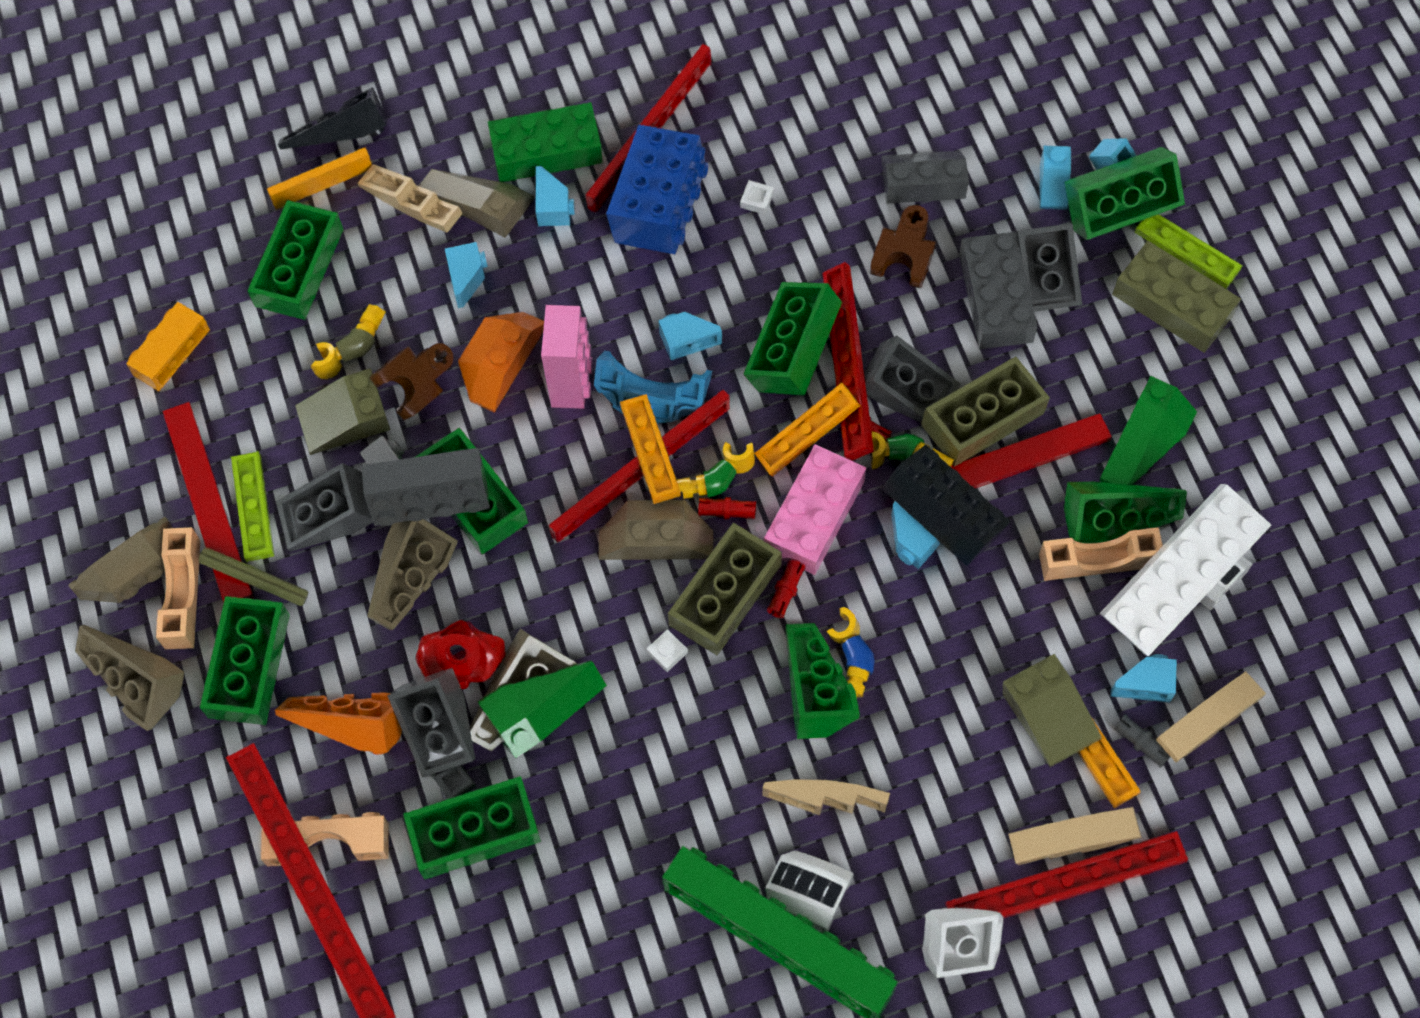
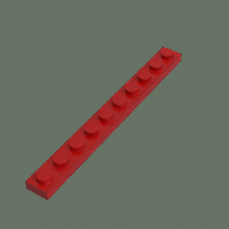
(309, 884)

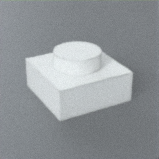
(757, 197)
(667, 650)

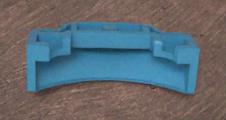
(667, 400)

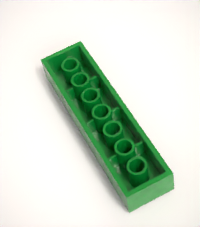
(779, 934)

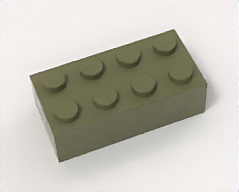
(1176, 296)
(985, 411)
(725, 589)

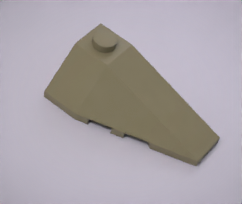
(481, 200)
(408, 564)
(523, 659)
(137, 677)

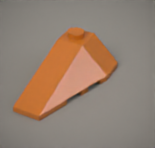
(354, 722)

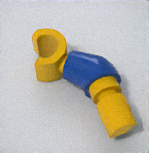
(857, 653)

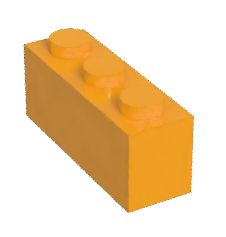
(168, 346)

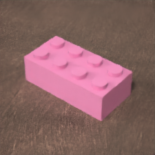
(566, 356)
(815, 508)

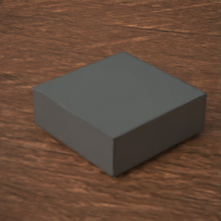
(454, 781)

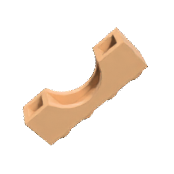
(1073, 559)
(181, 562)
(365, 835)

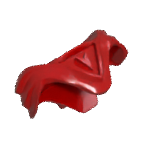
(475, 664)

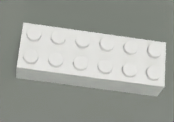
(1185, 569)

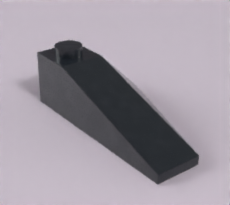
(356, 119)

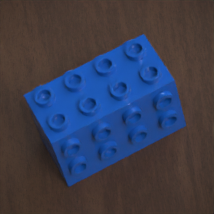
(657, 189)

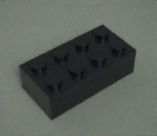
(945, 504)

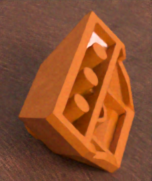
(497, 356)

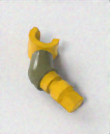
(350, 347)

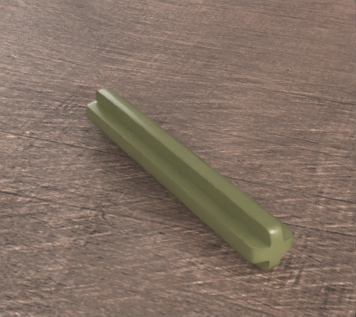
(253, 576)

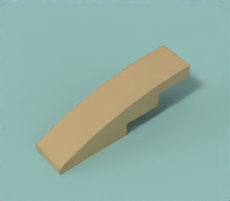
(409, 198)
(1210, 717)
(812, 794)
(1075, 835)

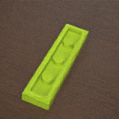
(1189, 249)
(252, 506)

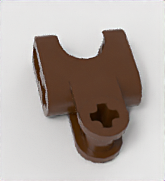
(906, 246)
(416, 376)

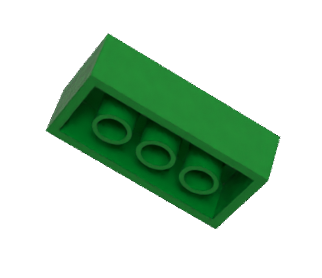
(549, 138)
(1124, 193)
(295, 260)
(793, 338)
(505, 514)
(245, 660)
(471, 828)

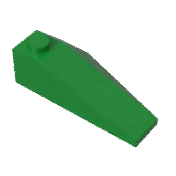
(1152, 430)
(1109, 510)
(819, 690)
(536, 707)

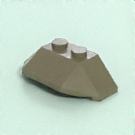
(655, 532)
(125, 568)

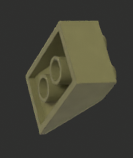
(342, 413)
(1051, 710)

